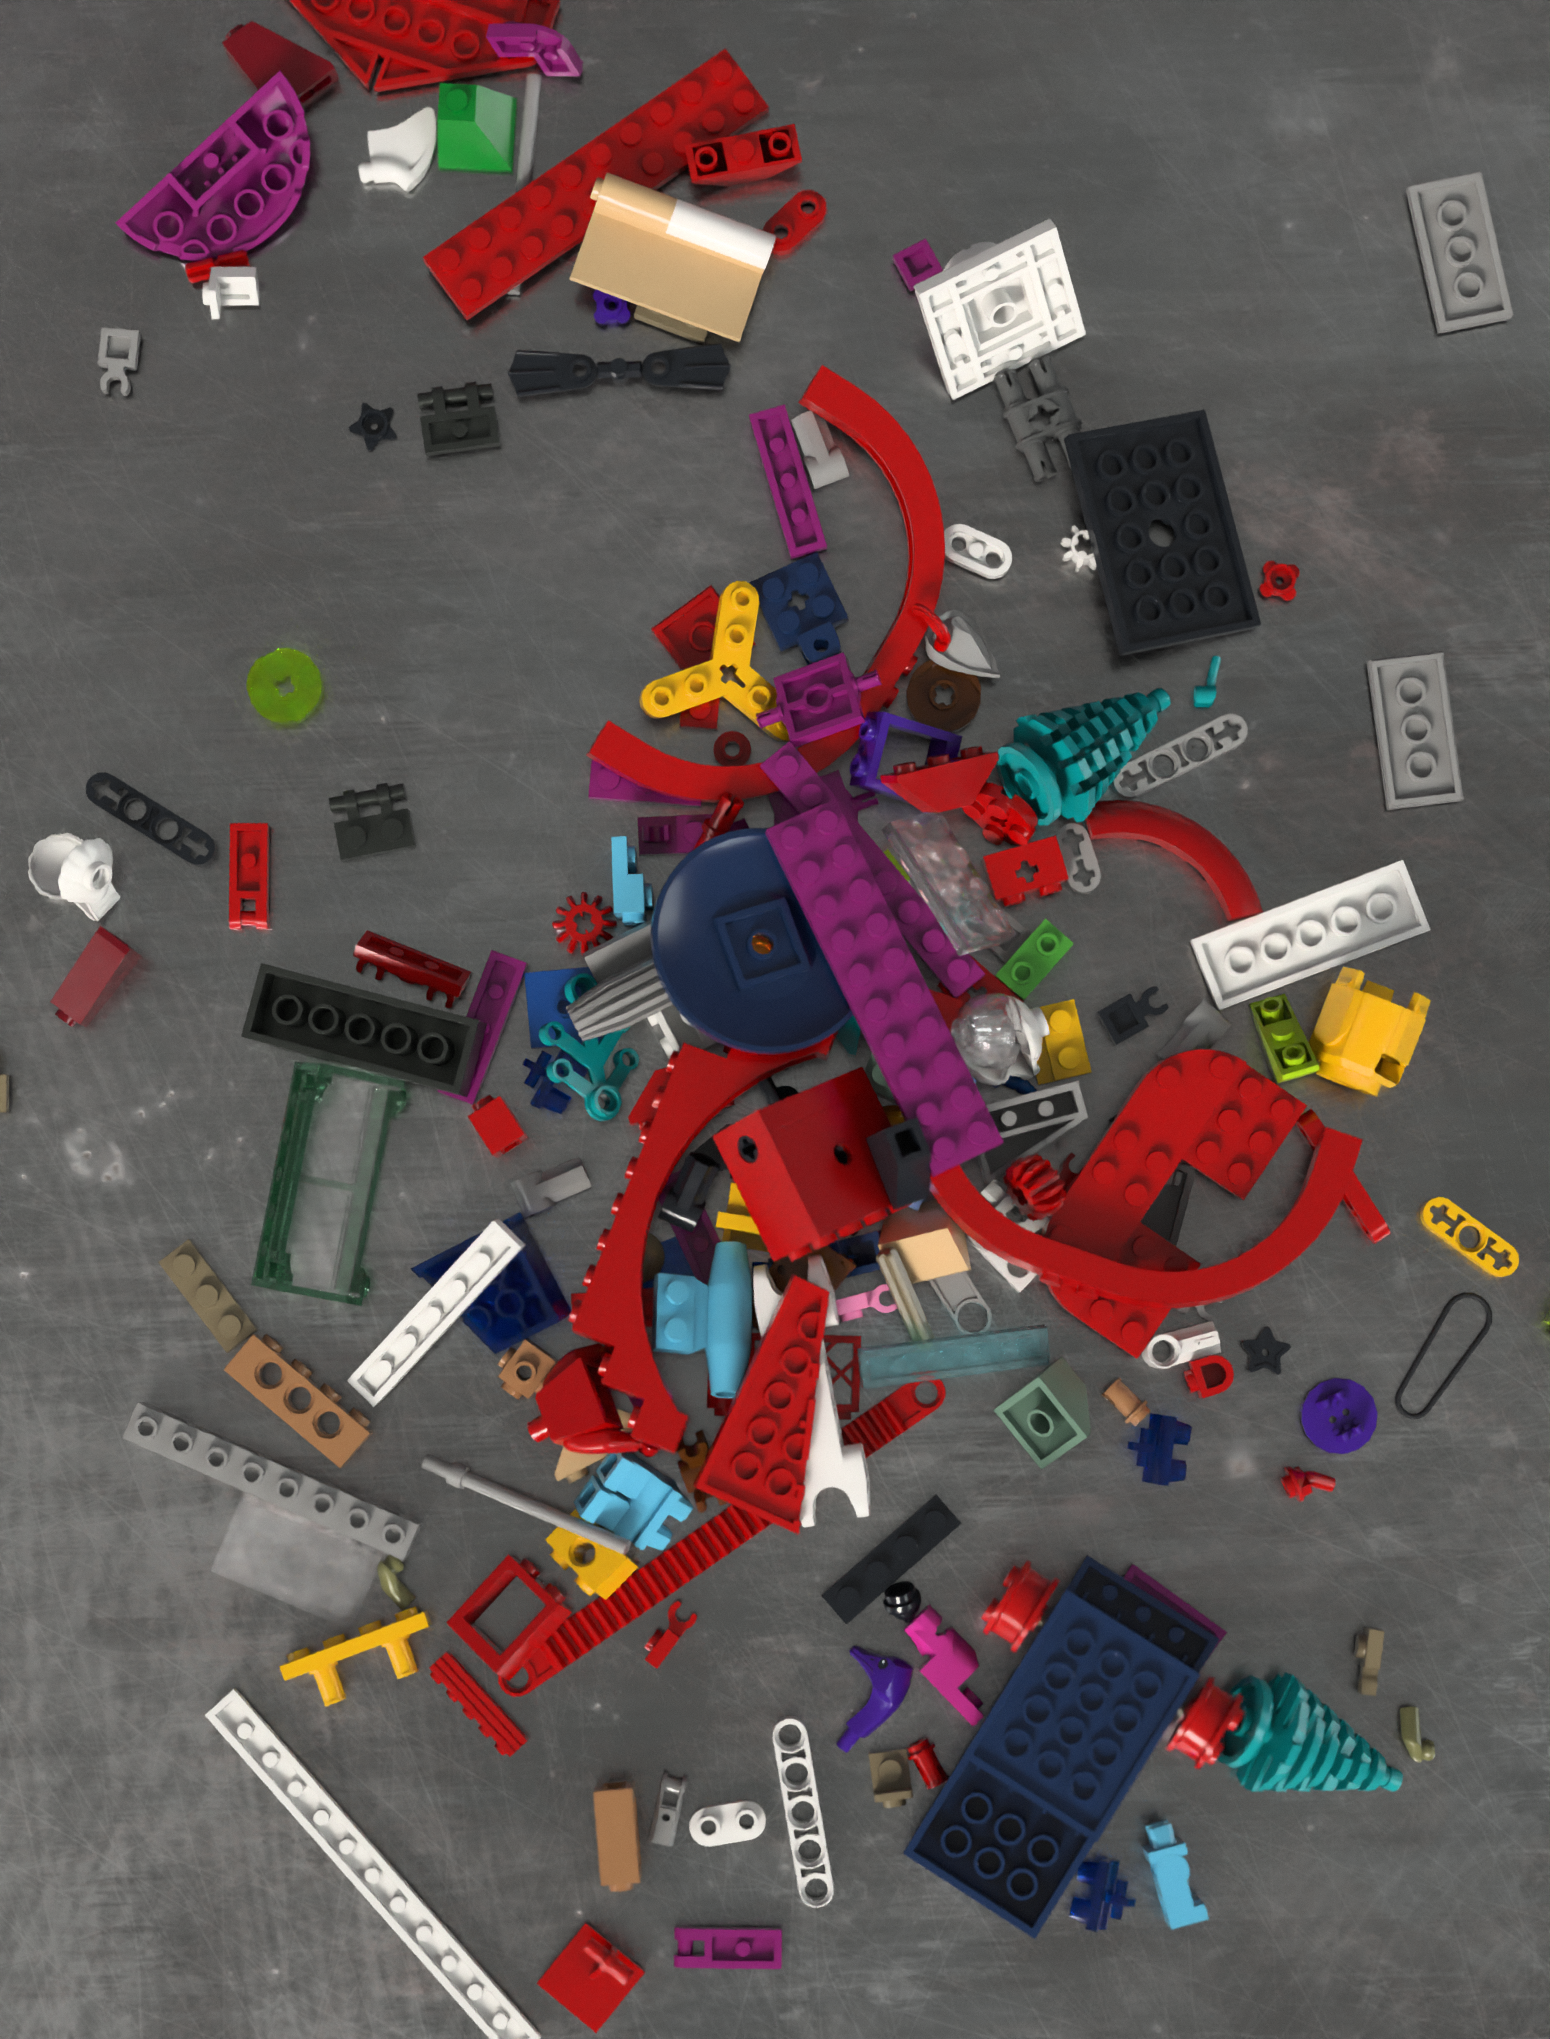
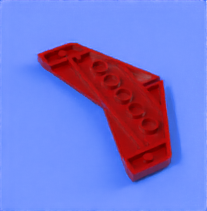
(420, 37)

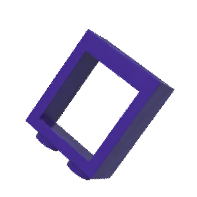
(872, 741)

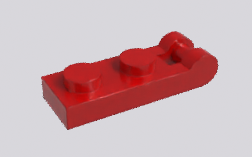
(249, 875)

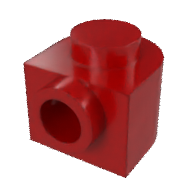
(1209, 1375)

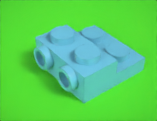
(630, 891)

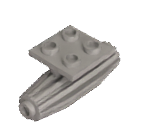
(625, 987)

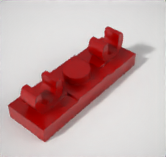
(411, 966)

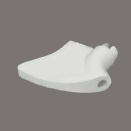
(401, 152)

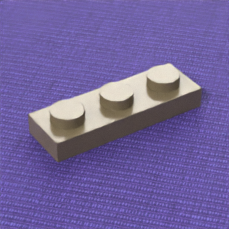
(208, 1296)

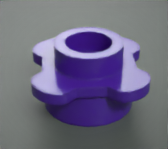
(607, 315)

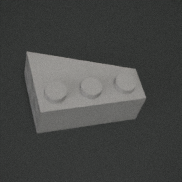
(1030, 1124)

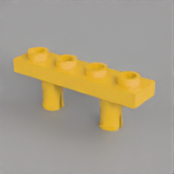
(336, 1648)

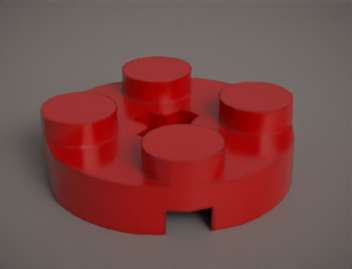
(1002, 817)

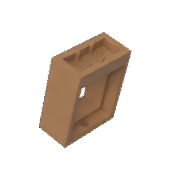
(617, 1834)

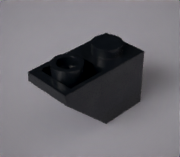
(902, 1162)

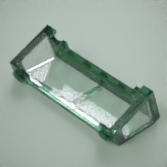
(325, 1182)

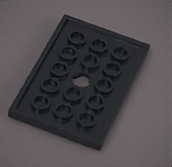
(1170, 474)

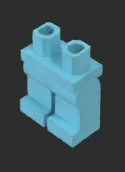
(632, 1501)
(1170, 1876)

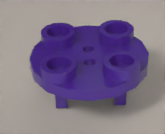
(1330, 1399)

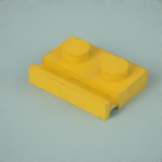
(1064, 1048)

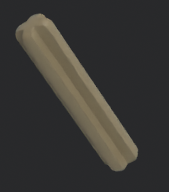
(904, 1294)

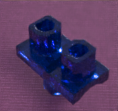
(547, 1095)
(1156, 1449)
(1096, 1911)

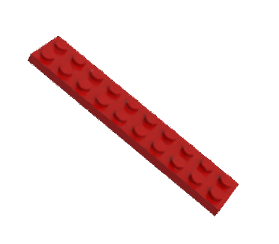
(556, 207)

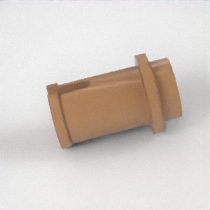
(1127, 1402)

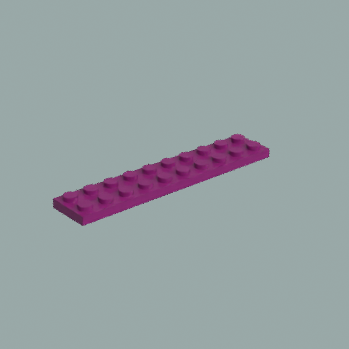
(883, 985)

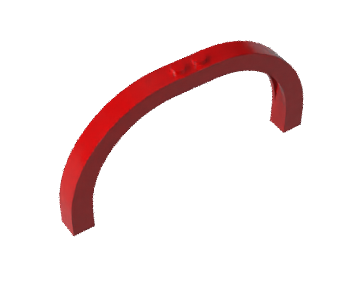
(911, 482)
(1097, 1276)

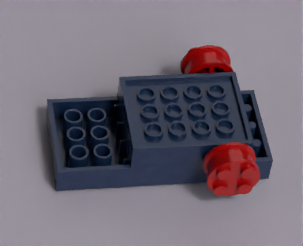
(1068, 1737)

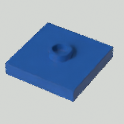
(548, 1002)

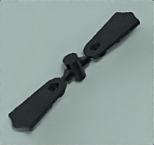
(553, 371)

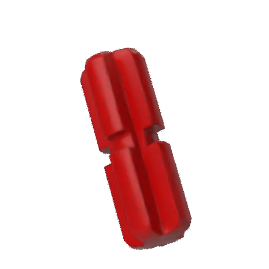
(200, 270)

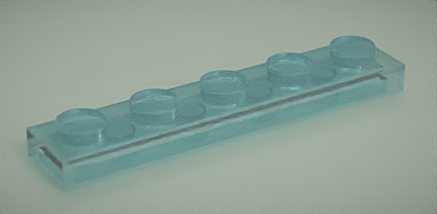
(953, 1356)

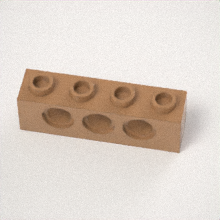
(248, 1371)

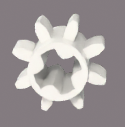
(1080, 557)

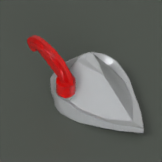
(957, 642)

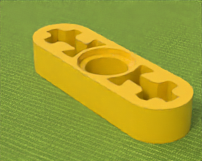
(1497, 1246)

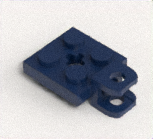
(812, 626)

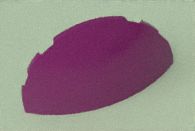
(233, 184)

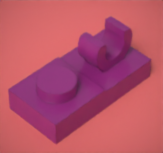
(669, 834)

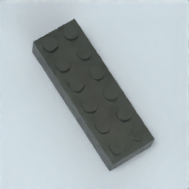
(364, 1030)

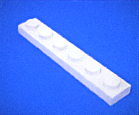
(436, 1312)

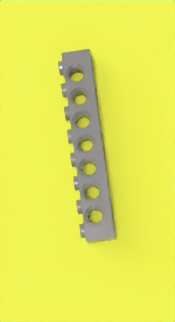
(272, 1480)

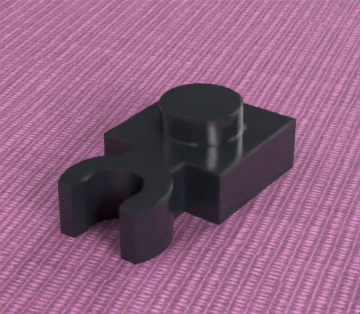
(1126, 1016)

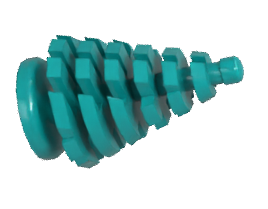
(1075, 752)
(1299, 1743)

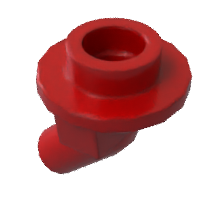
(1299, 1483)

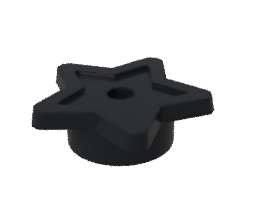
(369, 416)
(1256, 1346)

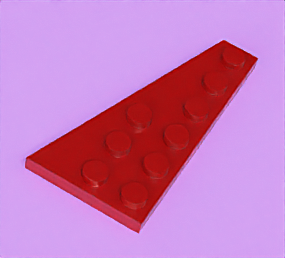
(768, 1427)

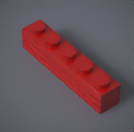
(478, 1704)

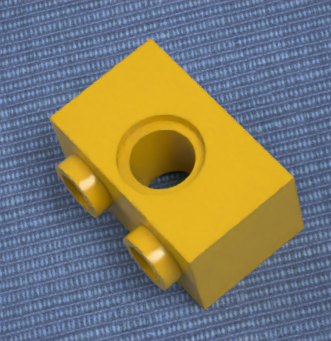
(602, 1573)

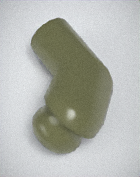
(391, 1584)
(1411, 1736)

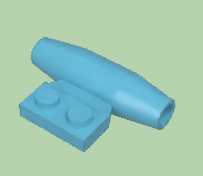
(709, 1317)

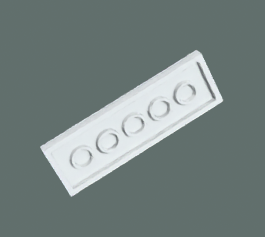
(1310, 935)

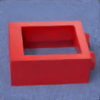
(531, 1638)

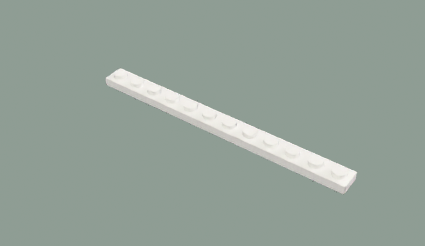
(369, 1870)

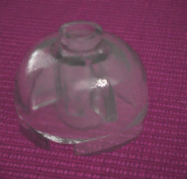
(987, 1030)

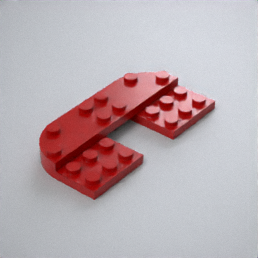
(1184, 1108)

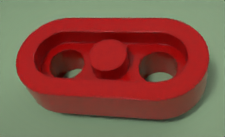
(796, 221)

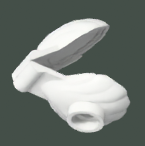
(74, 871)
(1025, 1066)

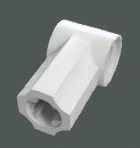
(1185, 1345)

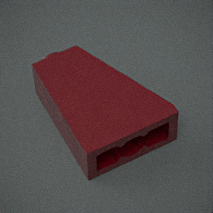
(263, 53)
(94, 978)

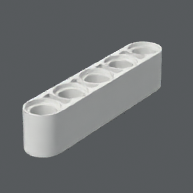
(803, 1830)

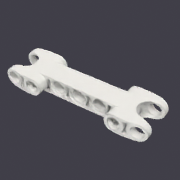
(829, 1460)

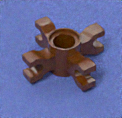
(690, 1465)

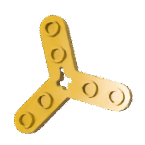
(730, 647)

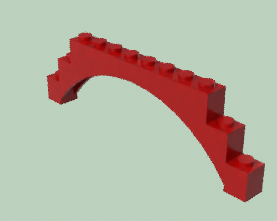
(613, 1303)

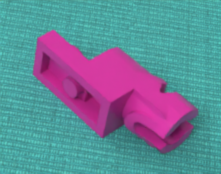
(949, 1661)

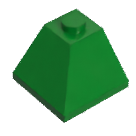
(475, 128)

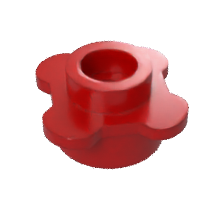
(1287, 573)

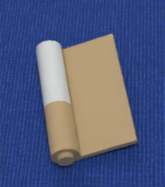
(672, 256)

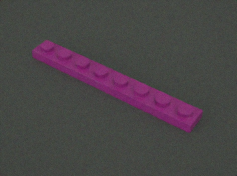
(913, 916)

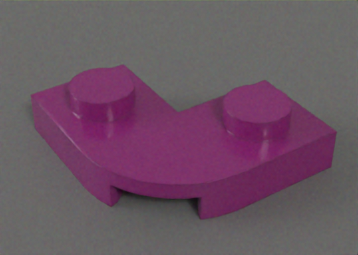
(547, 46)

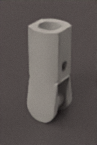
(667, 1815)

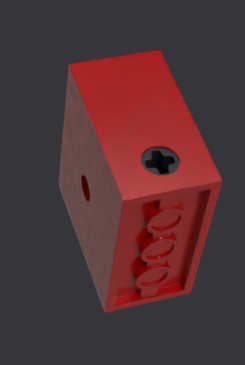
(809, 1165)

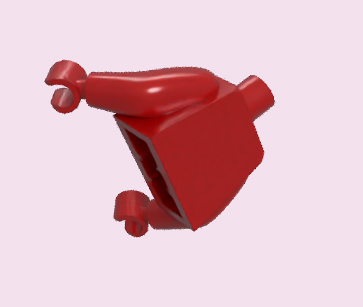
(580, 1409)

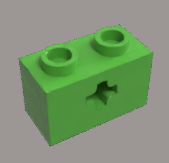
(1034, 959)

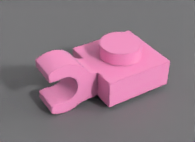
(851, 1307)

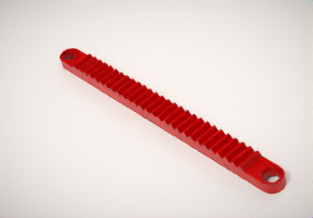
(701, 1550)

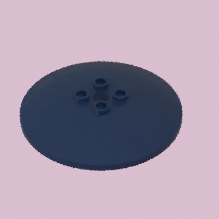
(707, 959)

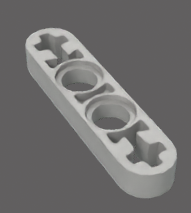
(1181, 760)

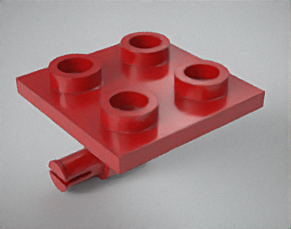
(590, 1977)

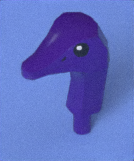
(890, 1684)

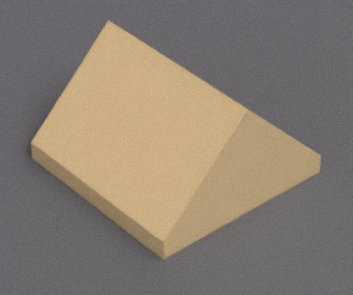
(926, 1242)

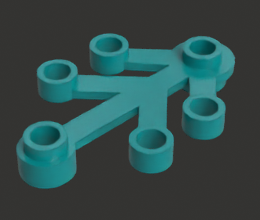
(592, 1057)

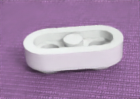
(977, 549)
(726, 1819)

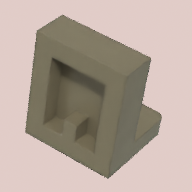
(890, 1777)

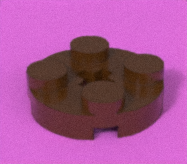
(949, 717)

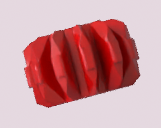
(580, 911)
(1034, 1187)

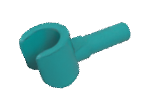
(1205, 695)

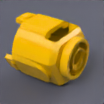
(1365, 1036)

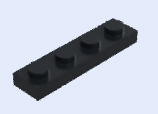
(891, 1559)

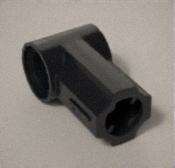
(686, 1199)

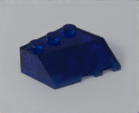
(516, 1302)

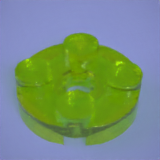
(275, 667)

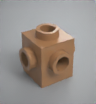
(532, 1356)

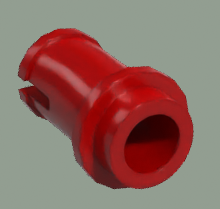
(927, 1763)

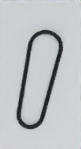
(1425, 1347)

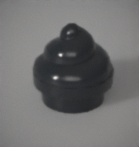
(902, 1601)

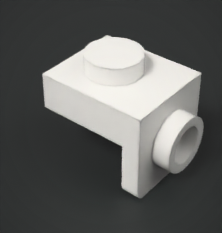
(230, 287)

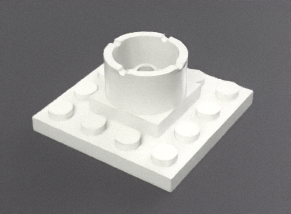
(999, 307)

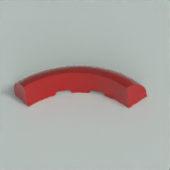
(1186, 840)

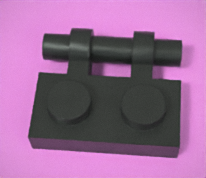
(459, 429)
(374, 833)

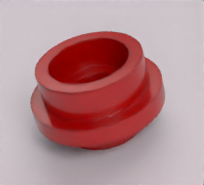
(732, 737)

